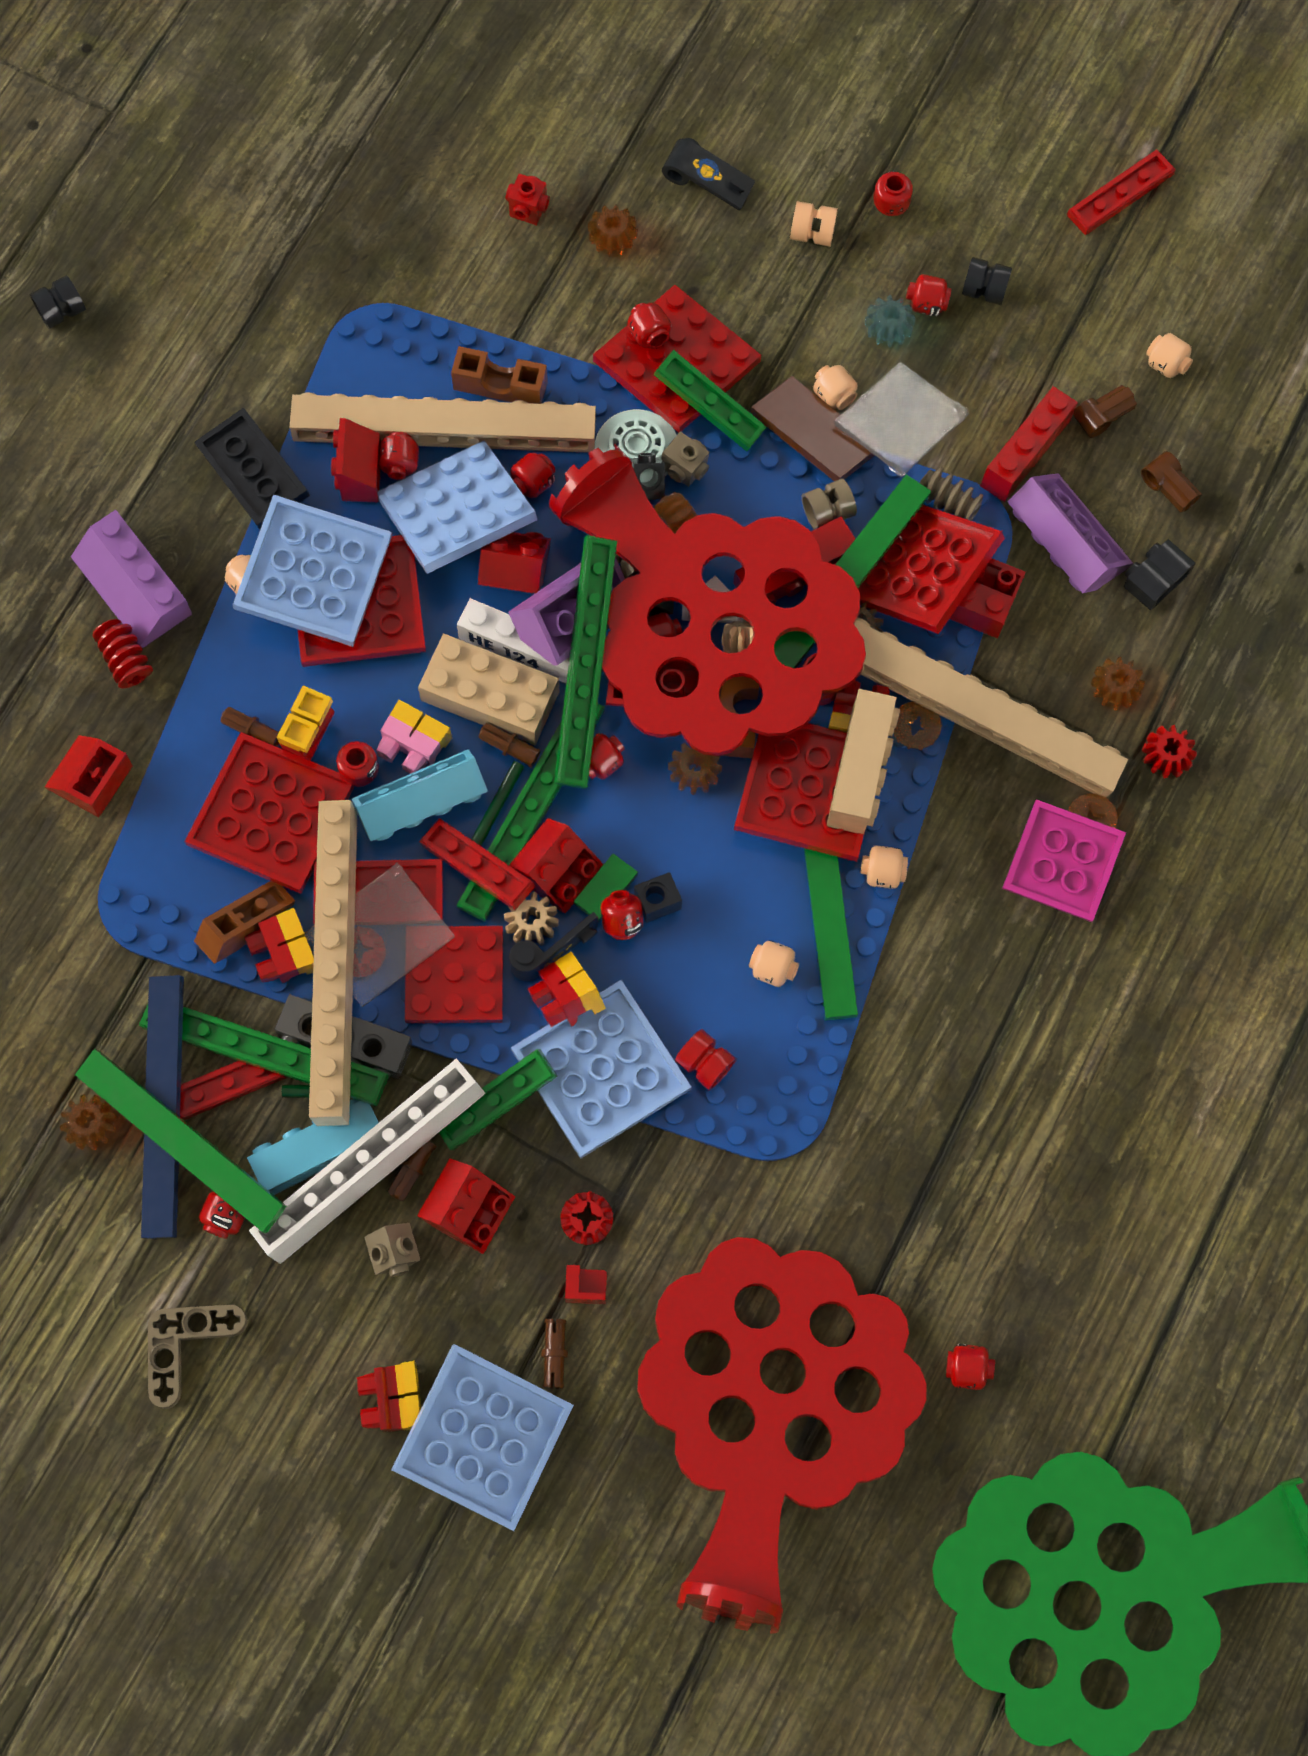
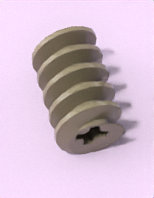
(951, 495)

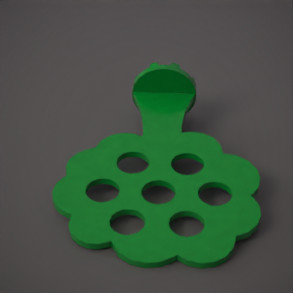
(1176, 1571)

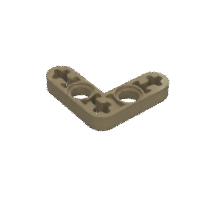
(172, 1341)

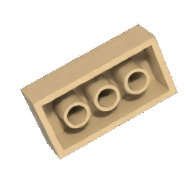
(489, 688)
(861, 762)

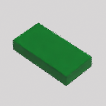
(611, 877)

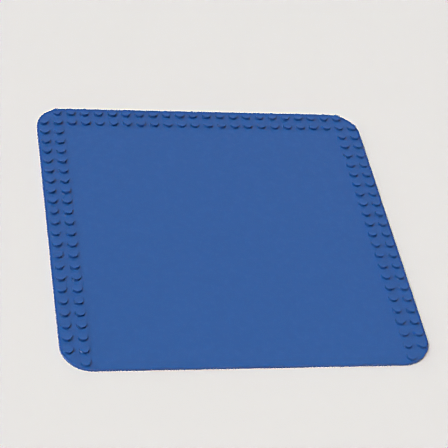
(733, 885)

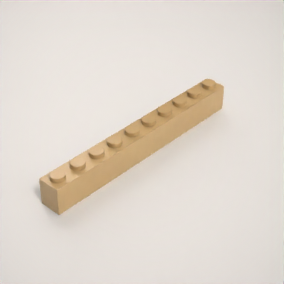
(449, 422)
(990, 712)
(333, 964)

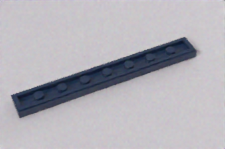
(163, 1082)

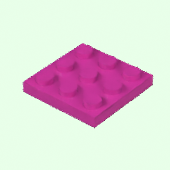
(1064, 860)

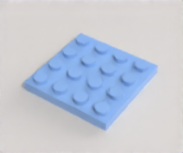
(456, 506)
(312, 570)
(607, 1071)
(482, 1437)

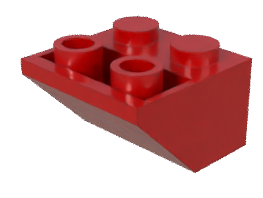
(356, 462)
(515, 562)
(990, 598)
(90, 774)
(557, 864)
(466, 1205)

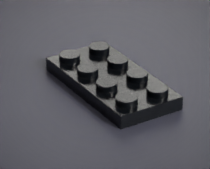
(250, 465)

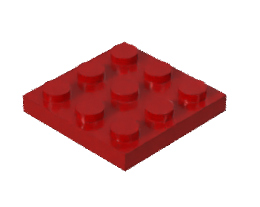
(459, 980)

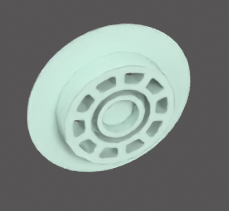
(638, 435)

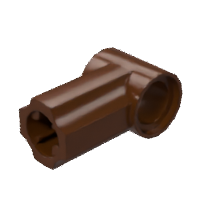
(1098, 414)
(1167, 476)

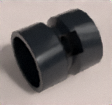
(986, 281)
(57, 302)

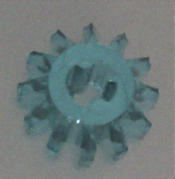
(889, 320)

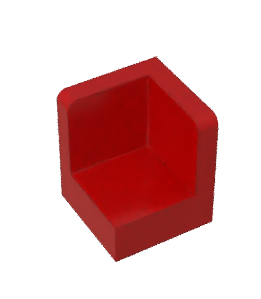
(585, 1285)

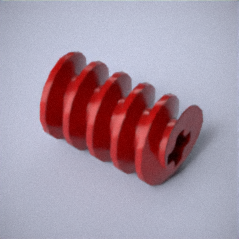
(121, 653)

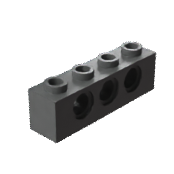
(395, 1045)

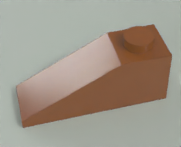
(225, 929)

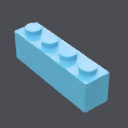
(420, 795)
(308, 1150)

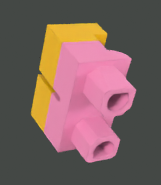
(414, 735)

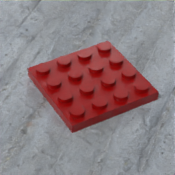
(695, 337)
(930, 568)
(391, 619)
(793, 791)
(266, 812)

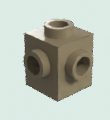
(685, 459)
(392, 1249)

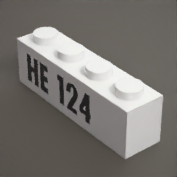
(496, 633)

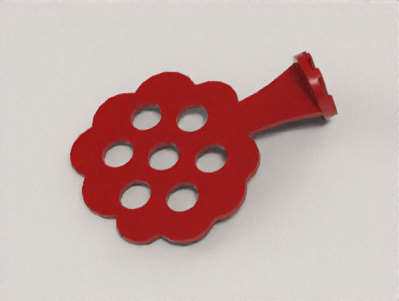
(611, 504)
(740, 1561)

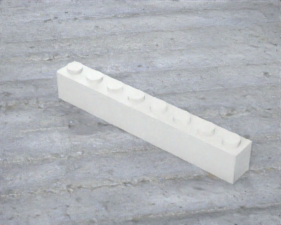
(370, 1160)

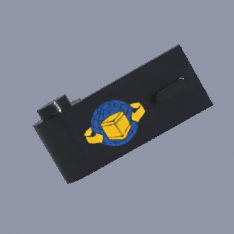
(695, 163)
(528, 958)

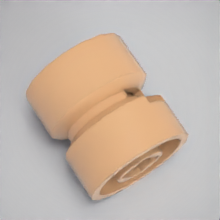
(803, 223)

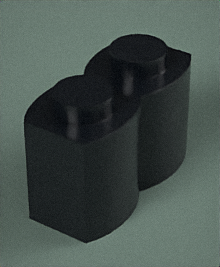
(1158, 574)

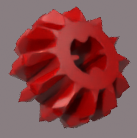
(1165, 761)

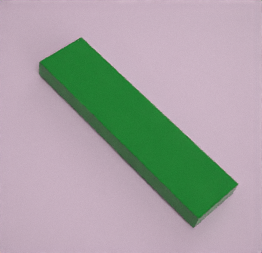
(710, 400)
(500, 1097)

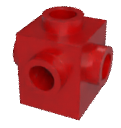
(527, 199)

